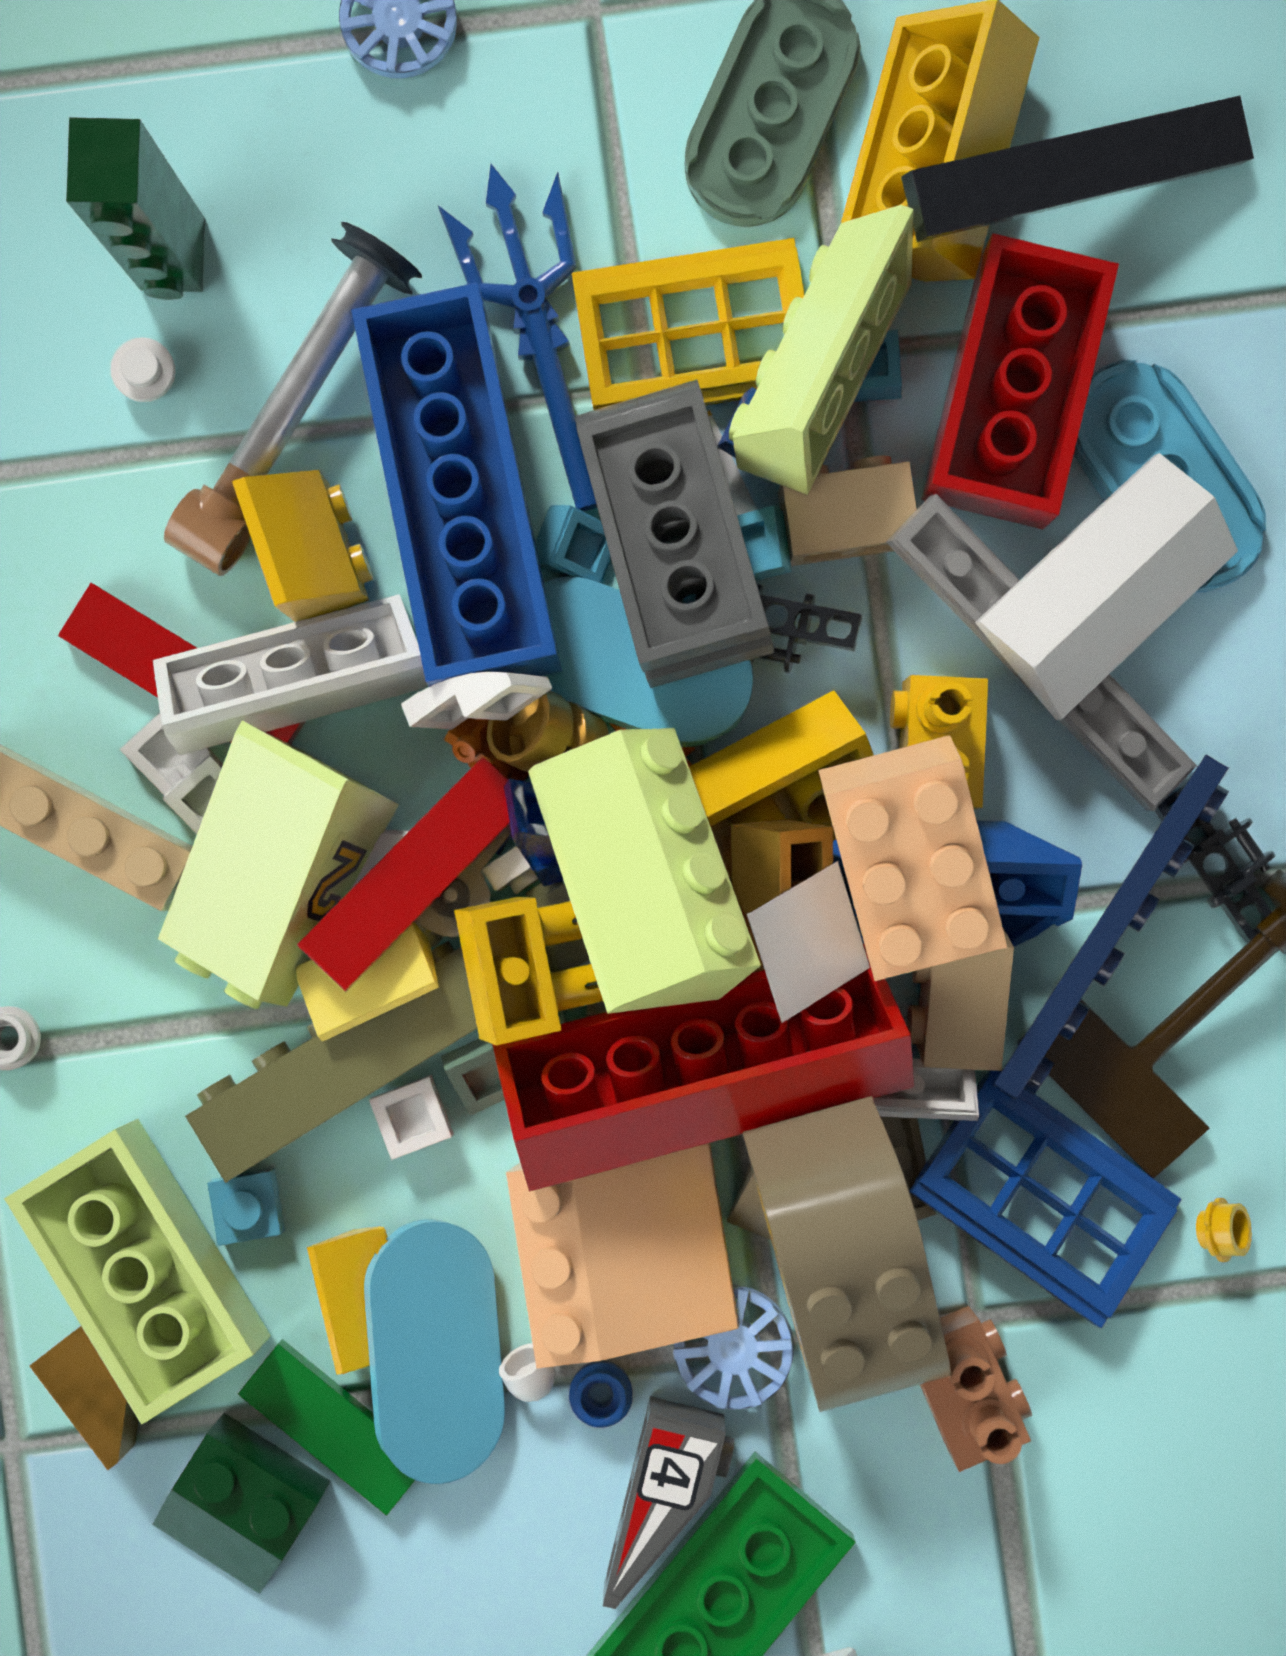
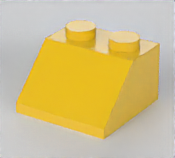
(303, 542)

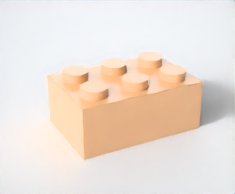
(913, 857)

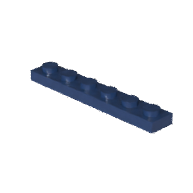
(1129, 907)

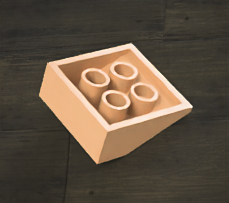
(624, 1259)

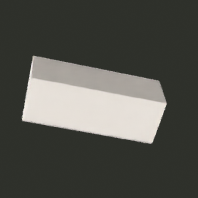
(288, 674)

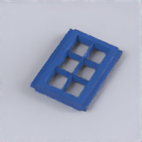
(1014, 1245)

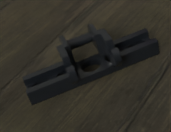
(801, 634)
(1213, 843)

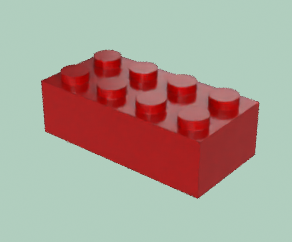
(1020, 381)

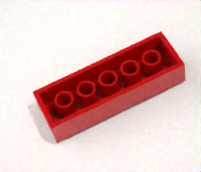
(694, 1074)

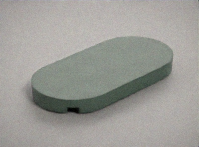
(770, 108)

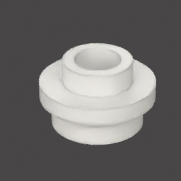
(28, 1034)

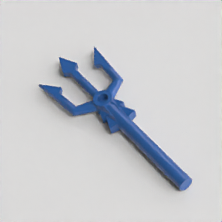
(534, 315)

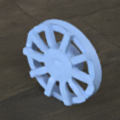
(399, 26)
(737, 1352)

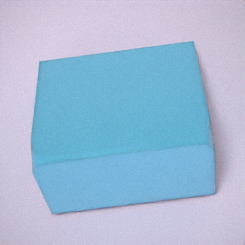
(573, 544)

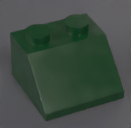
(241, 1502)

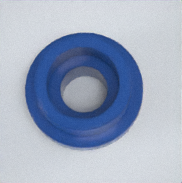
(600, 1413)

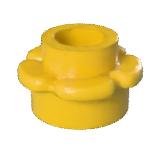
(1224, 1229)

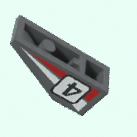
(668, 1484)

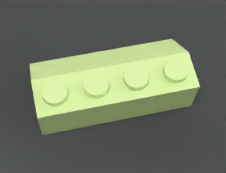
(825, 349)
(643, 871)
(138, 1270)

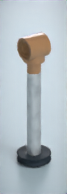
(210, 521)

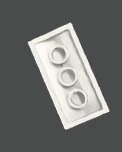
(1109, 584)

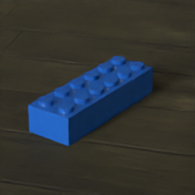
(455, 486)

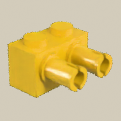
(944, 707)
(510, 969)

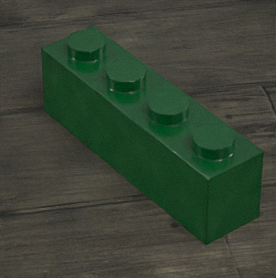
(135, 205)

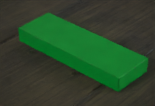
(325, 1424)

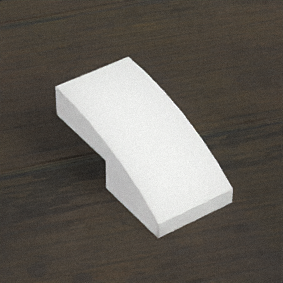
(473, 696)
(182, 779)

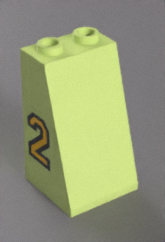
(269, 865)

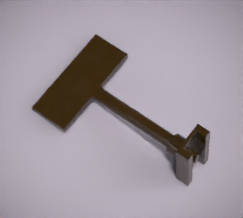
(1118, 1080)

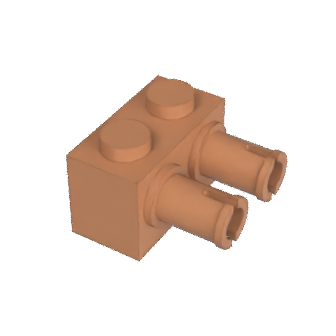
(975, 1405)

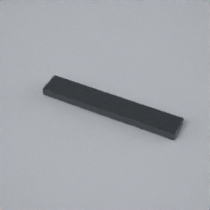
(1076, 168)

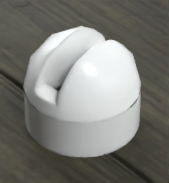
(522, 1377)

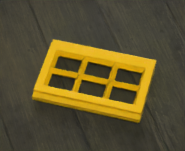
(676, 275)

